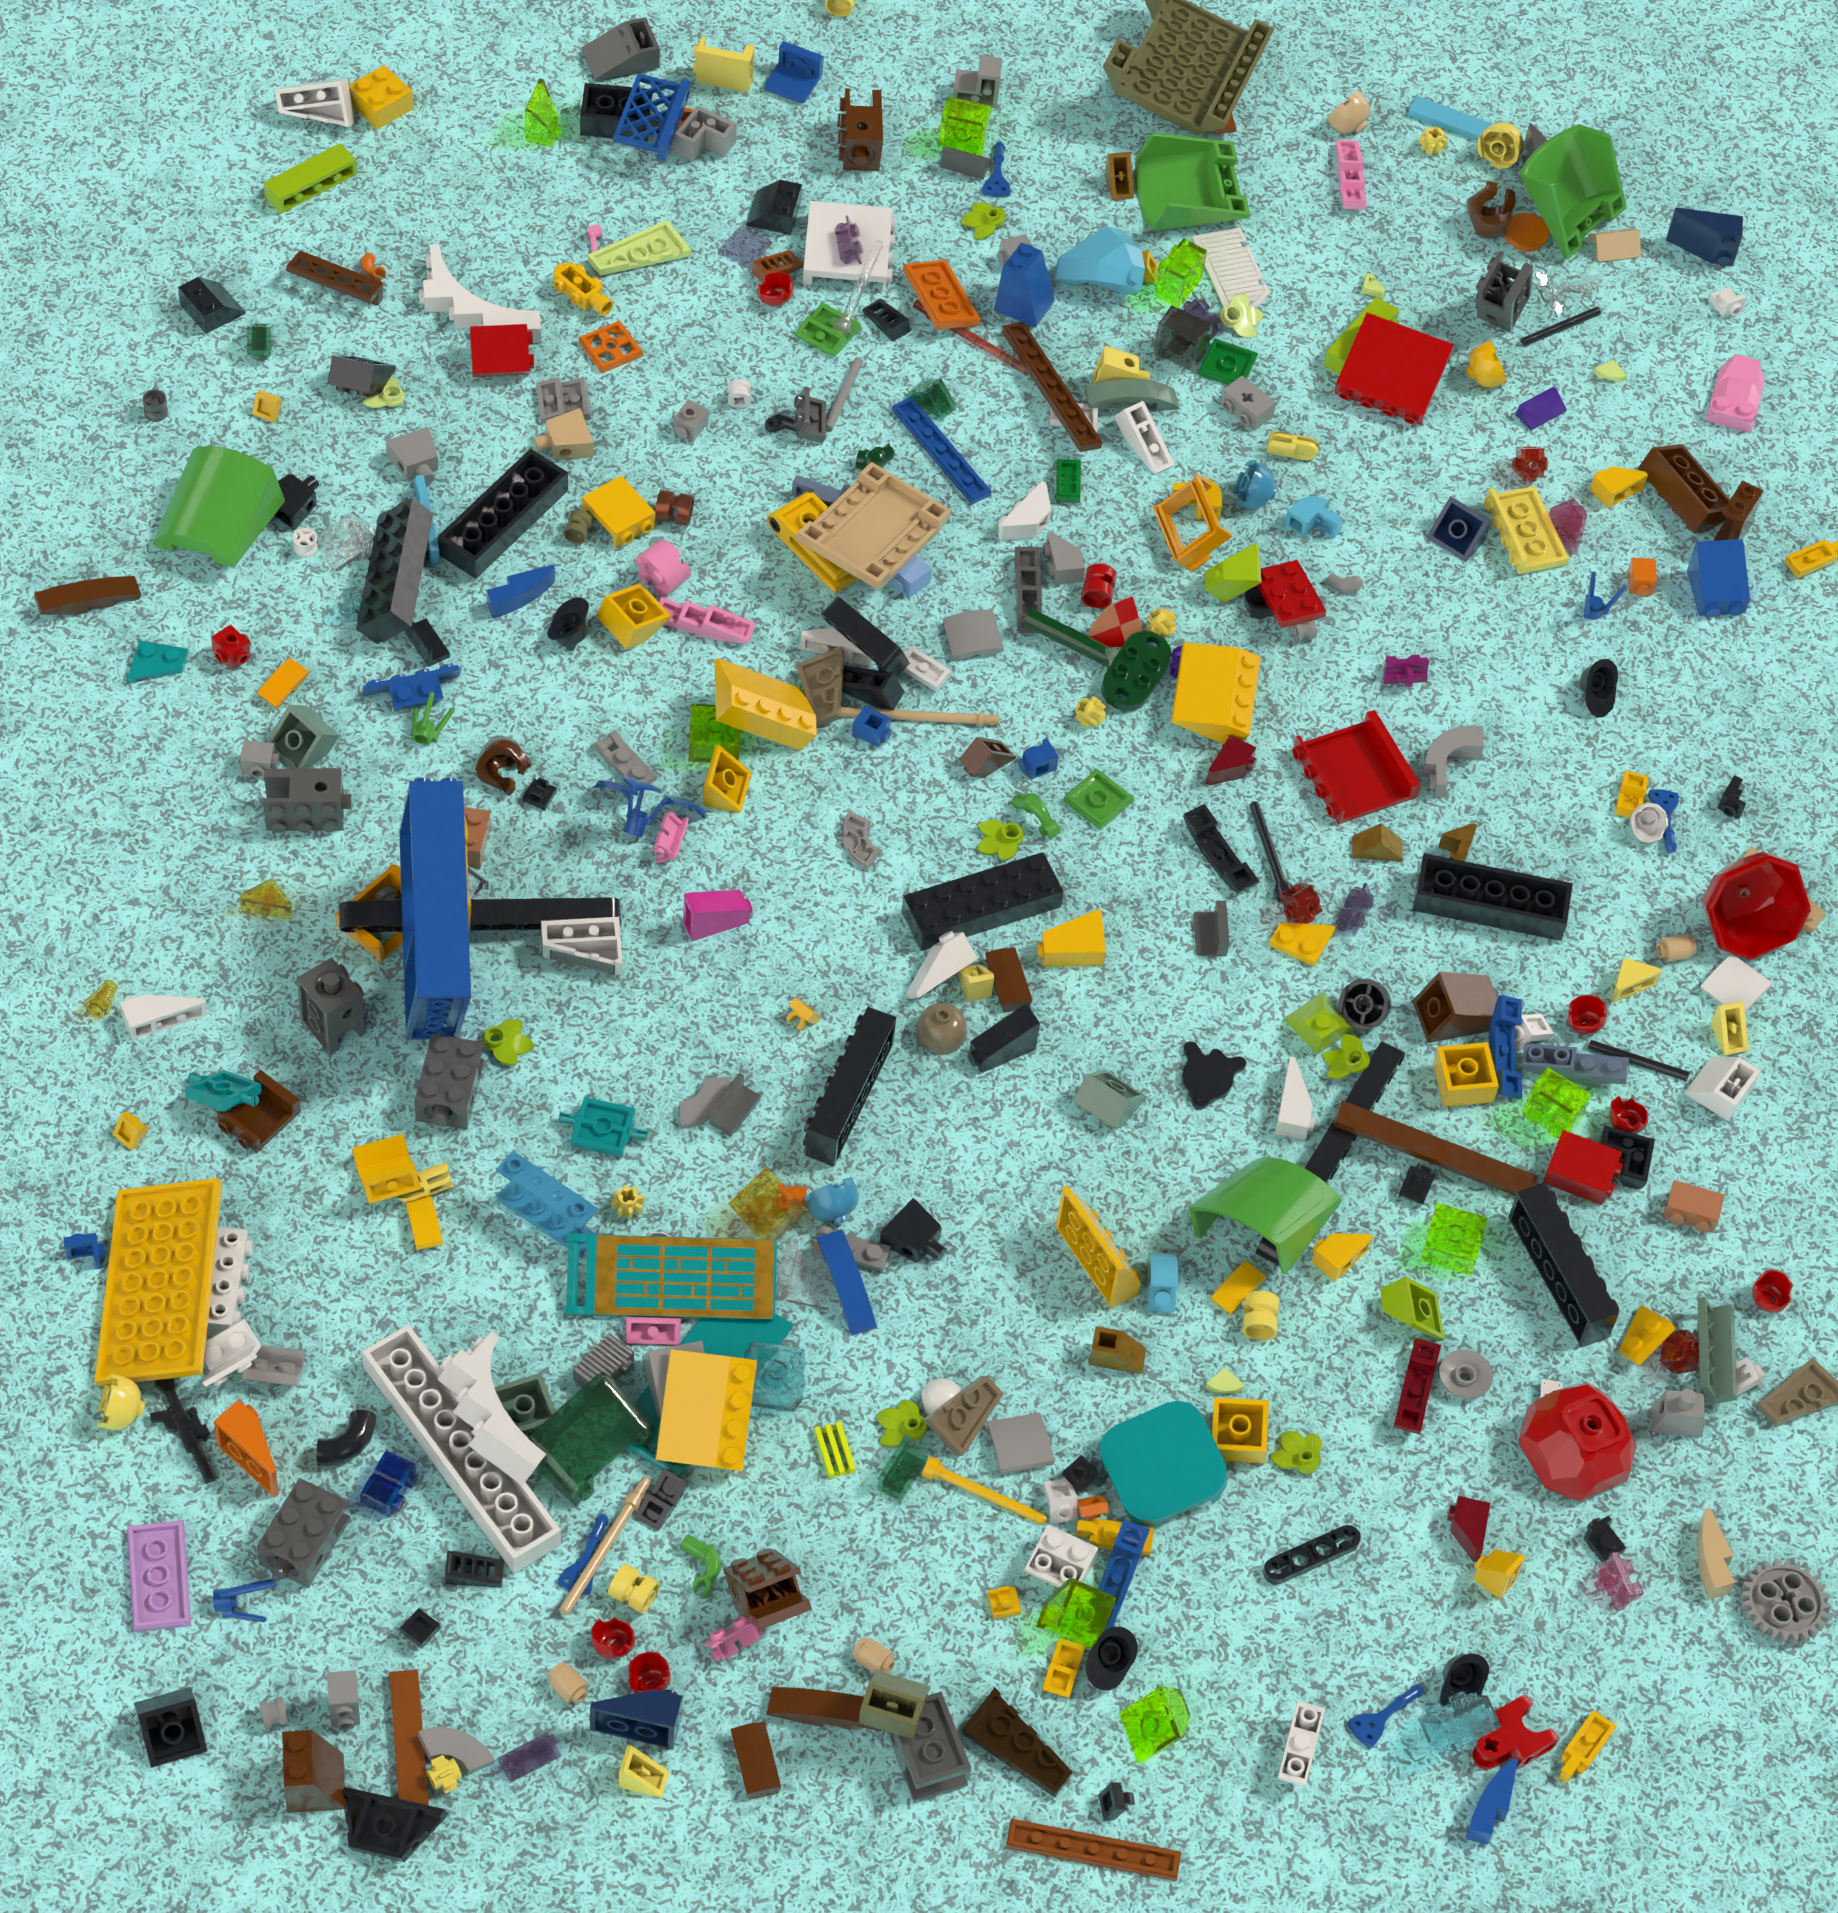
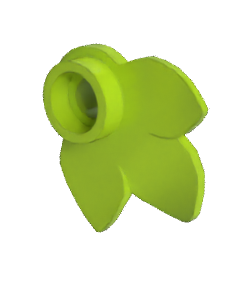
(983, 219)
(997, 840)
(511, 1041)
(1344, 1060)
(898, 1423)
(1296, 1451)

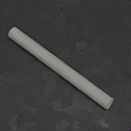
(843, 393)

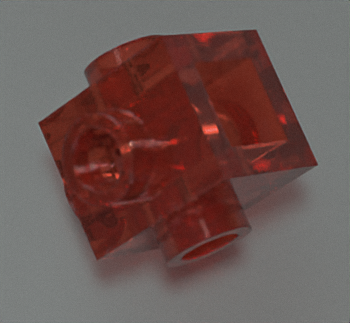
(1523, 457)
(1300, 903)
(1680, 1352)

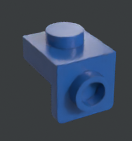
(84, 1245)

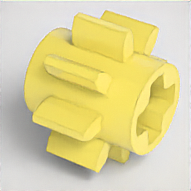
(1433, 140)
(1162, 622)
(1090, 712)
(627, 1202)
(444, 1774)

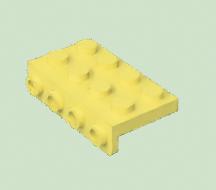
(1525, 529)

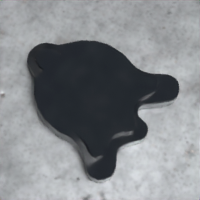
(1208, 1075)

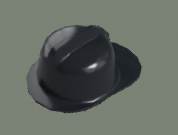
(569, 623)
(1599, 686)
(1111, 1658)
(1464, 1674)

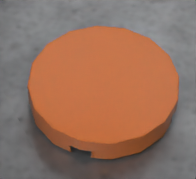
(1526, 232)

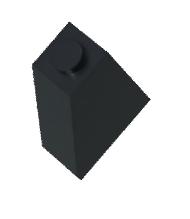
(1005, 1040)

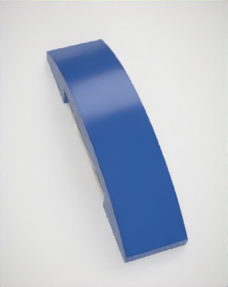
(1505, 1017)
(847, 1282)
(1123, 1564)

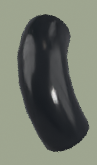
(350, 1442)

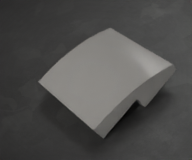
(560, 398)
(973, 634)
(1020, 1443)

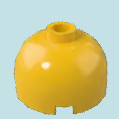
(1485, 366)

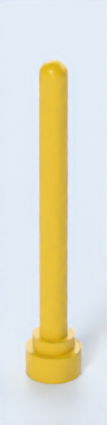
(936, 1470)

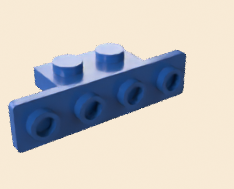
(413, 689)

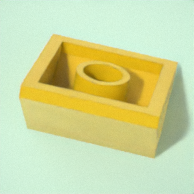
(726, 782)

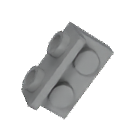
(276, 1366)

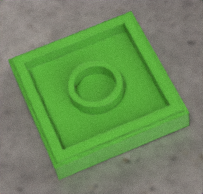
(1098, 799)

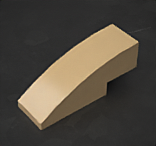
(1714, 1557)

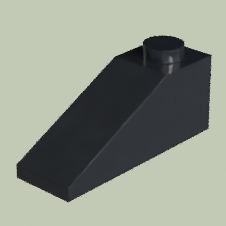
(872, 686)

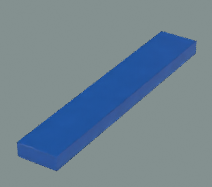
(941, 450)

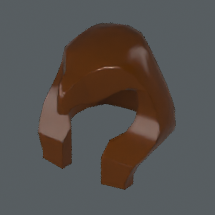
(1490, 221)
(499, 753)

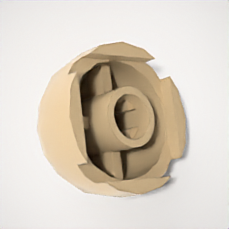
(1350, 115)

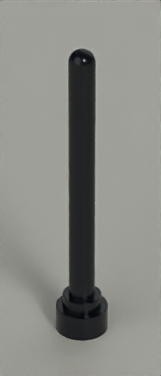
(1281, 884)

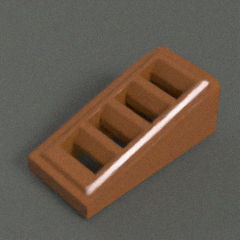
(760, 266)

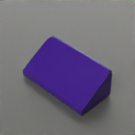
(1541, 408)

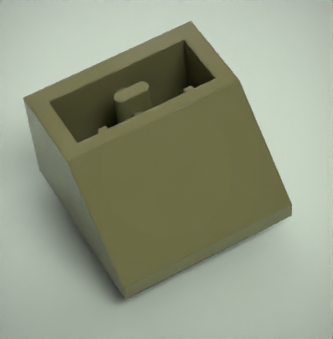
(894, 1704)

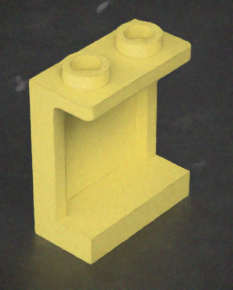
(724, 67)

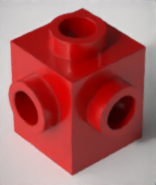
(231, 647)

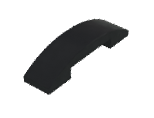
(1217, 851)

